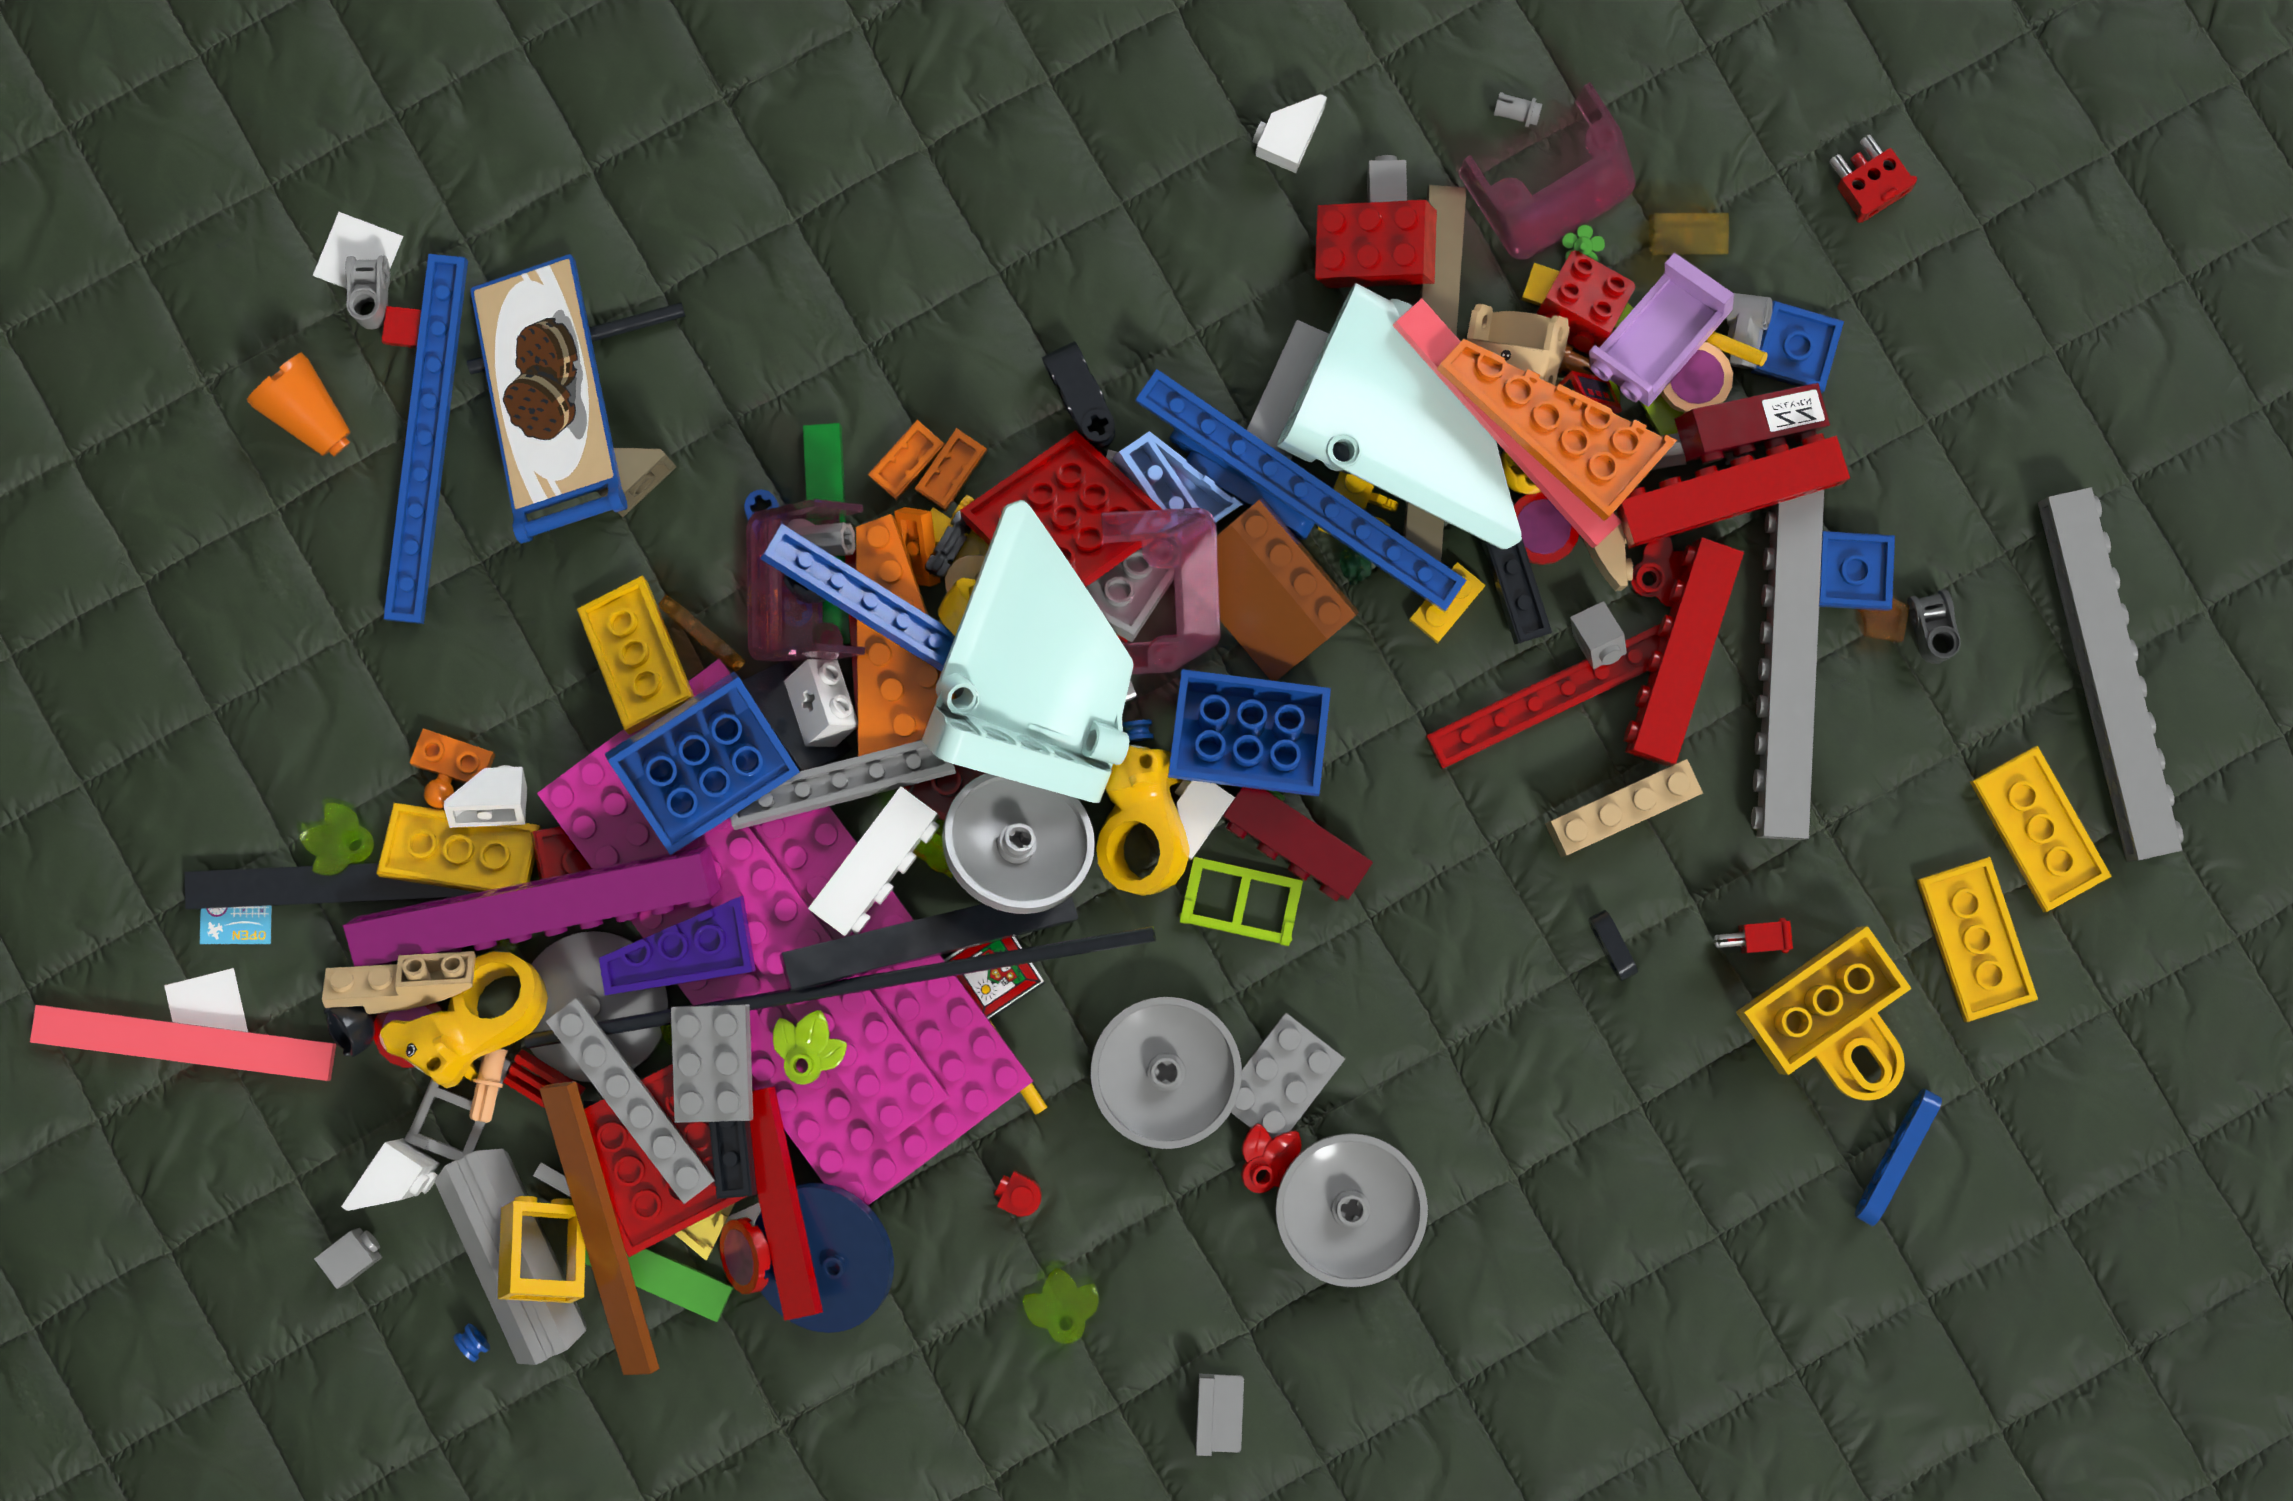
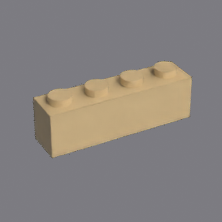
(1624, 808)

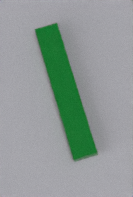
(826, 482)

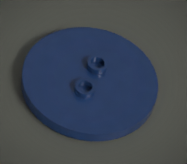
(848, 1257)

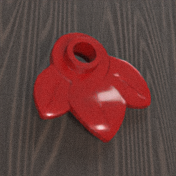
(1663, 565)
(1269, 1155)

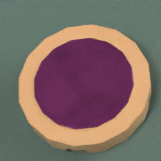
(1701, 381)

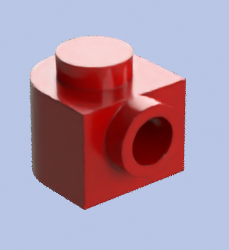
(1018, 1194)

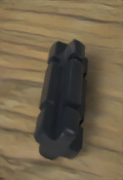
(948, 547)

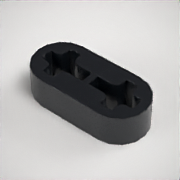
(1612, 945)

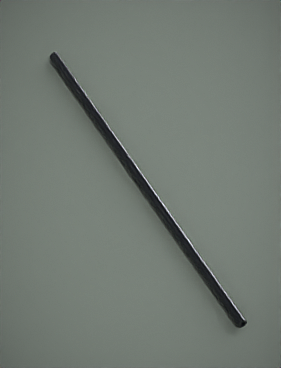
(880, 980)

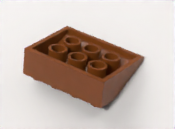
(1275, 592)

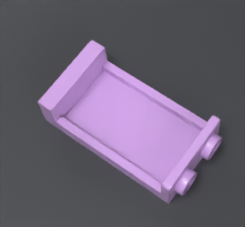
(1662, 331)

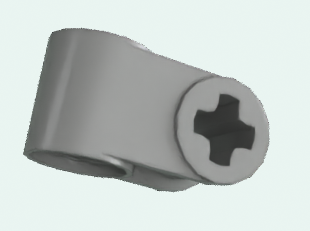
(367, 283)

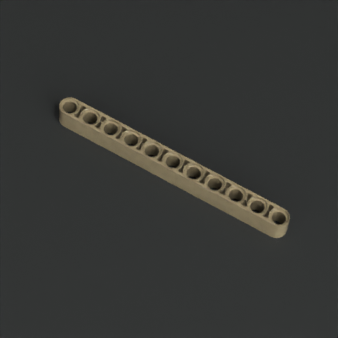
(1443, 298)

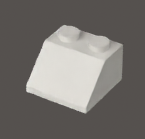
(393, 1175)

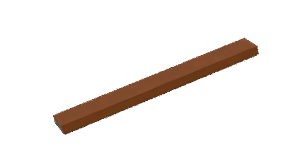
(599, 1228)

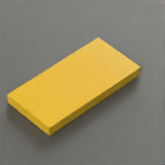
(635, 654)
(2040, 829)
(473, 859)
(1977, 939)

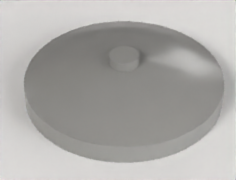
(1017, 844)
(573, 971)
(1166, 1072)
(1351, 1210)

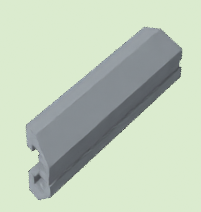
(474, 1196)

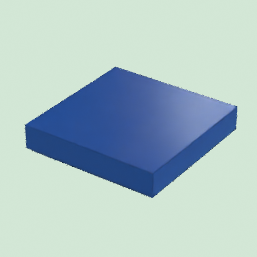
(1799, 346)
(1857, 571)

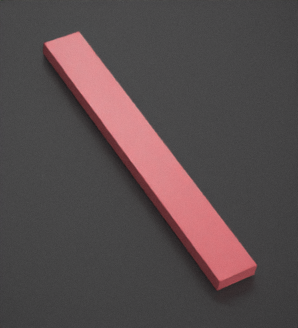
(1433, 343)
(183, 1042)

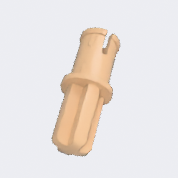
(487, 1085)

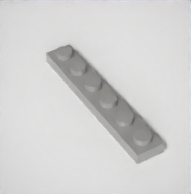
(845, 782)
(630, 1100)

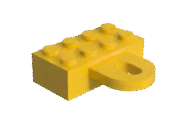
(1829, 1011)

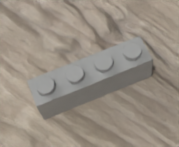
(1287, 384)

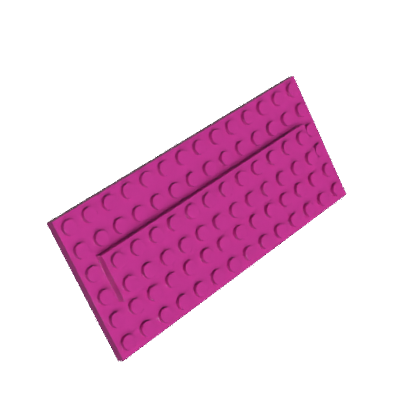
(917, 1053)

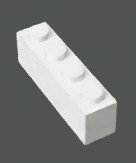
(874, 862)

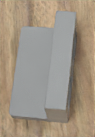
(1219, 1413)

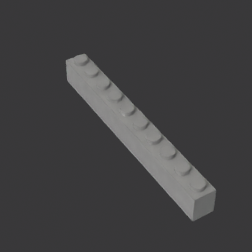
(1788, 668)
(2110, 675)

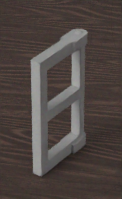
(414, 1137)

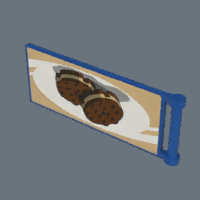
(546, 395)

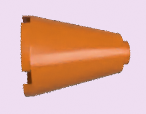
(302, 406)

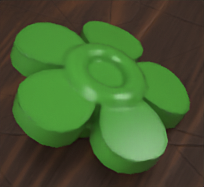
(1583, 243)

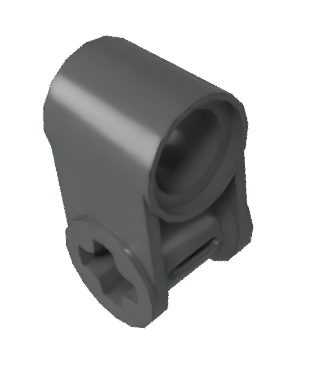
(1933, 623)

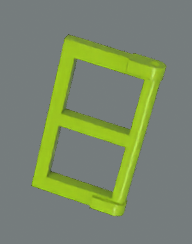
(1283, 938)

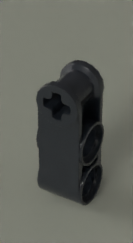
(1080, 393)

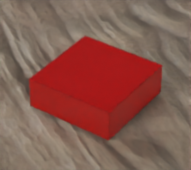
(401, 327)

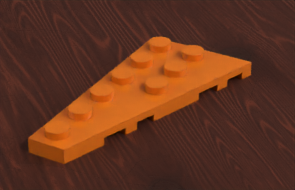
(1566, 432)
(893, 684)

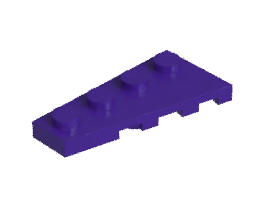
(690, 951)

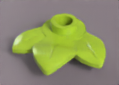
(810, 1042)

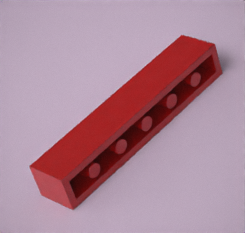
(1732, 491)
(1683, 651)

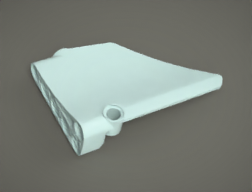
(1399, 424)
(1035, 671)

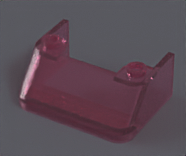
(1536, 221)
(1188, 544)
(778, 622)

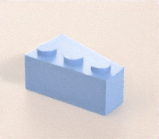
(1170, 479)

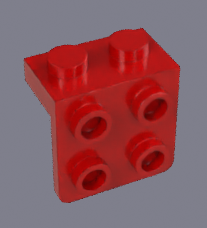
(1589, 298)

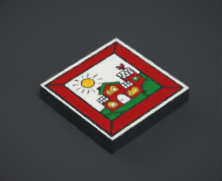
(1000, 987)

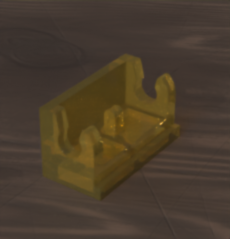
(1688, 233)

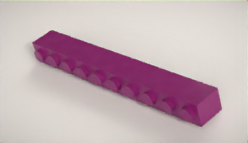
(535, 907)

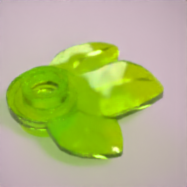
(333, 840)
(1059, 1301)

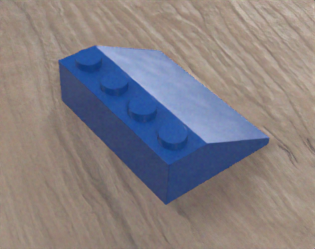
(1249, 733)
(702, 763)

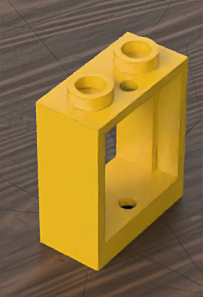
(509, 1281)

